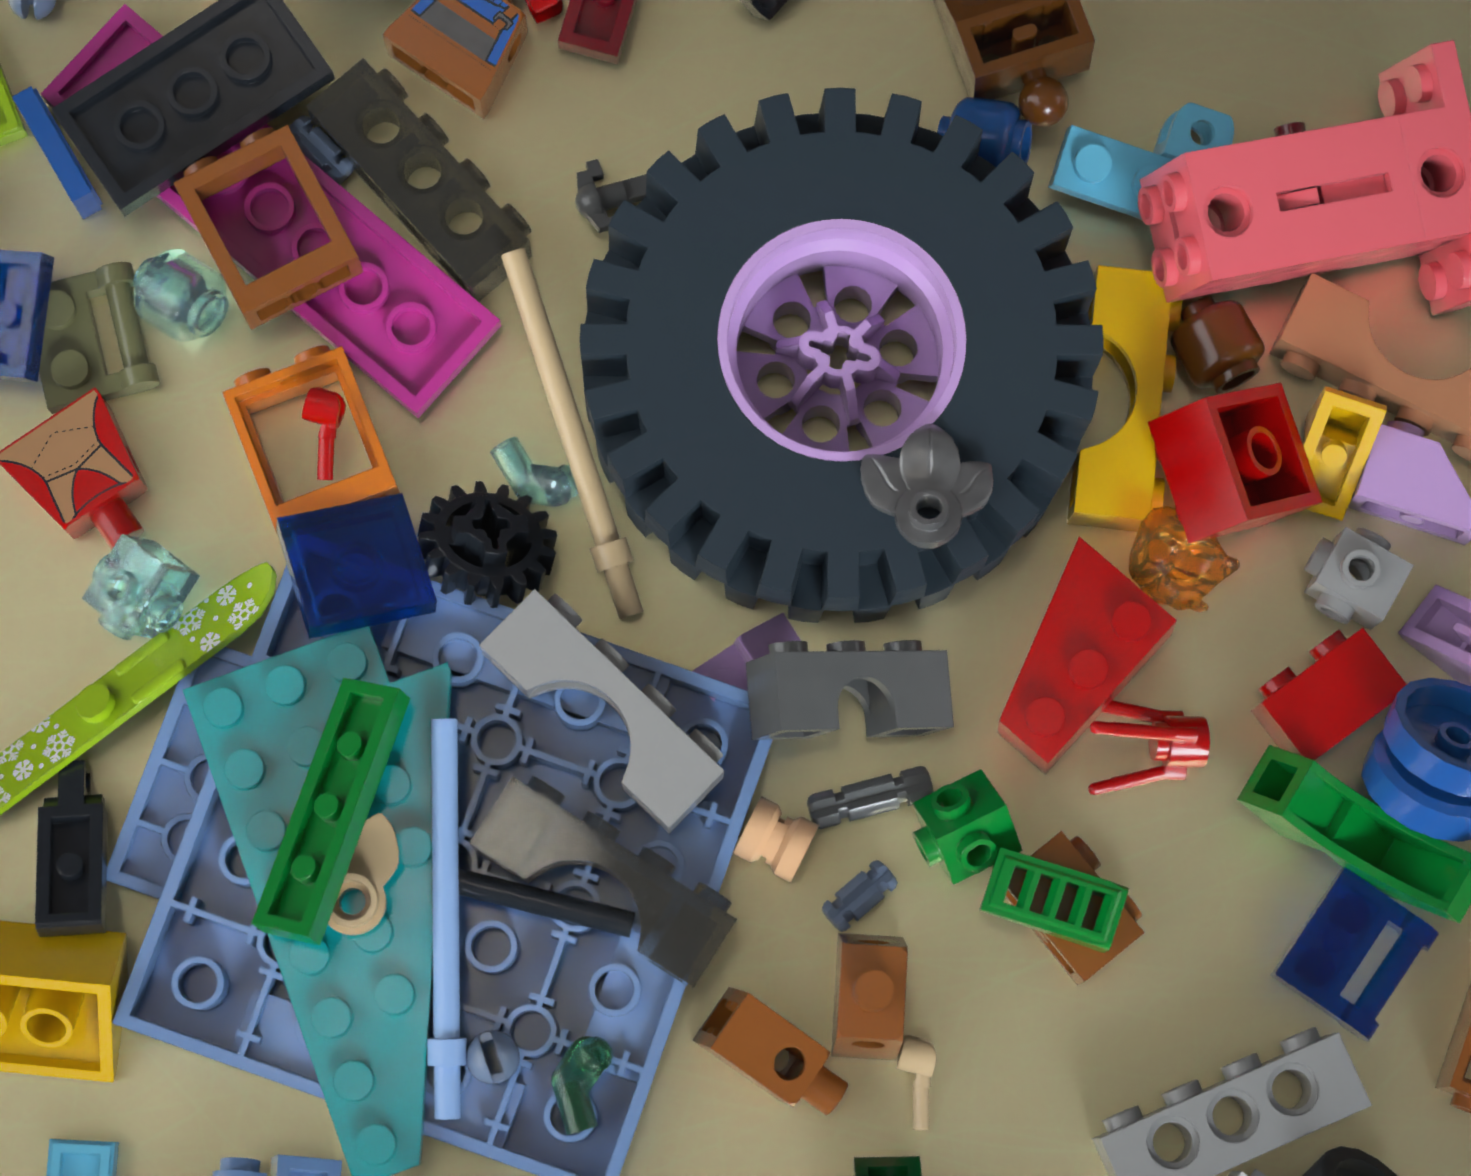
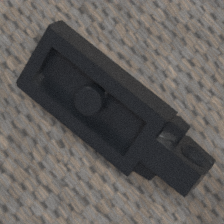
(71, 858)

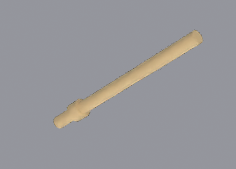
(611, 552)

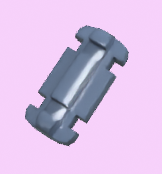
(321, 149)
(859, 895)

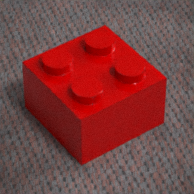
(1234, 462)

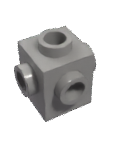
(1376, 571)

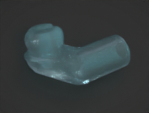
(544, 483)

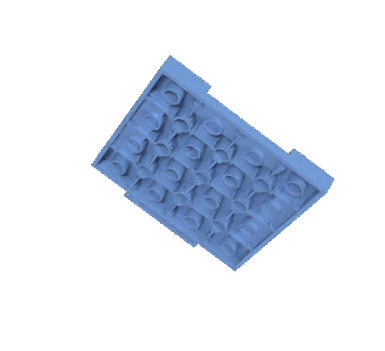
(215, 982)

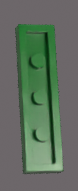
(331, 811)

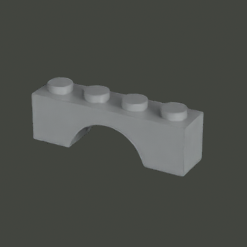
(545, 653)

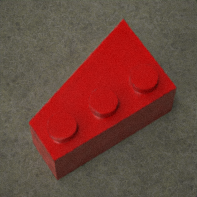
(1082, 656)

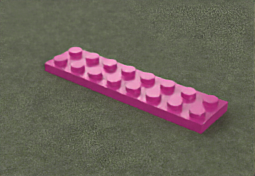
(394, 320)

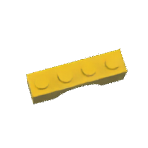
(1116, 479)

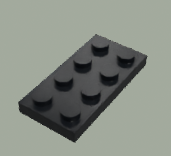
(191, 96)

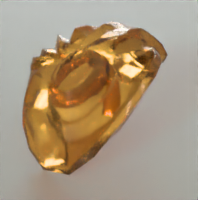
(1171, 567)

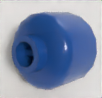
(1001, 124)

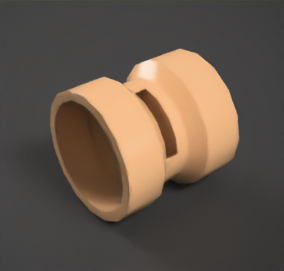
(776, 839)

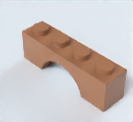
(1332, 340)

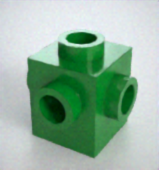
(964, 827)

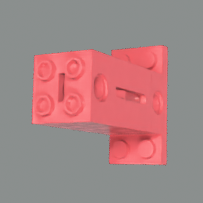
(1327, 196)

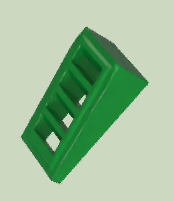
(1086, 885)

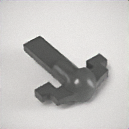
(594, 201)

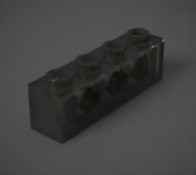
(368, 98)

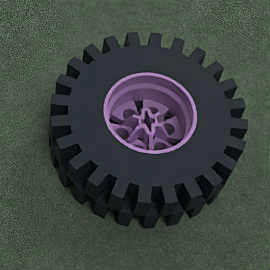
(879, 214)

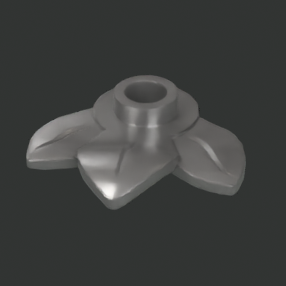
(926, 477)

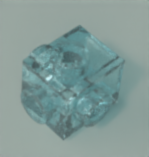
(139, 588)

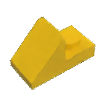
(1337, 445)

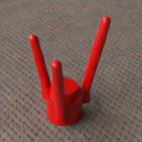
(1172, 738)

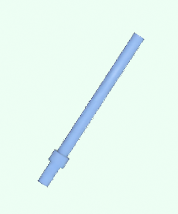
(446, 1048)

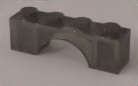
(534, 835)

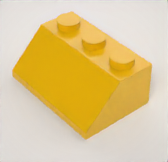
(60, 1002)

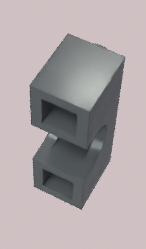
(798, 690)

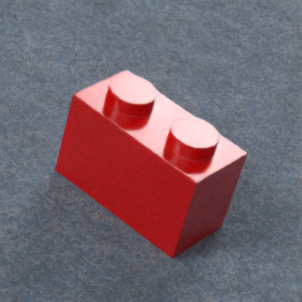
(1330, 697)

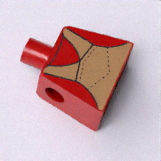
(80, 469)

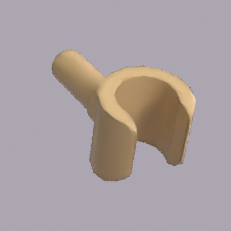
(918, 1057)

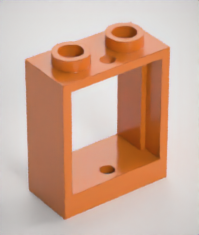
(264, 389)

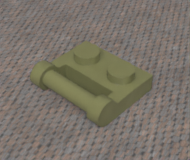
(71, 344)

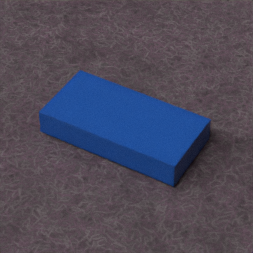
(58, 152)

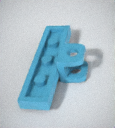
(1111, 170)

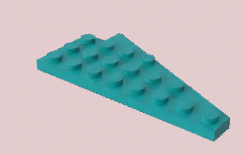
(354, 996)

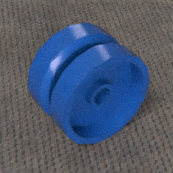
(1423, 760)

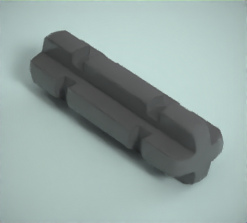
(869, 797)

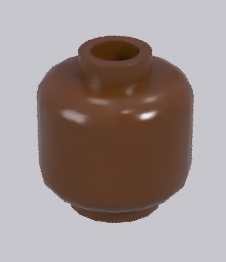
(1217, 344)

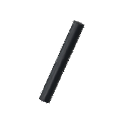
(546, 903)

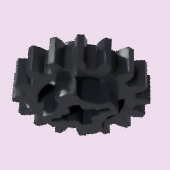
(486, 544)

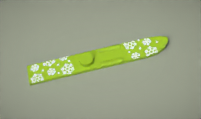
(134, 683)

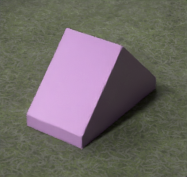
(1443, 632)

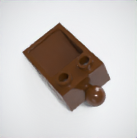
(1019, 48)

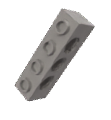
(1328, 1095)

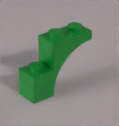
(1322, 812)

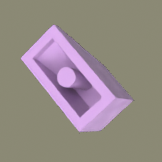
(1413, 484)

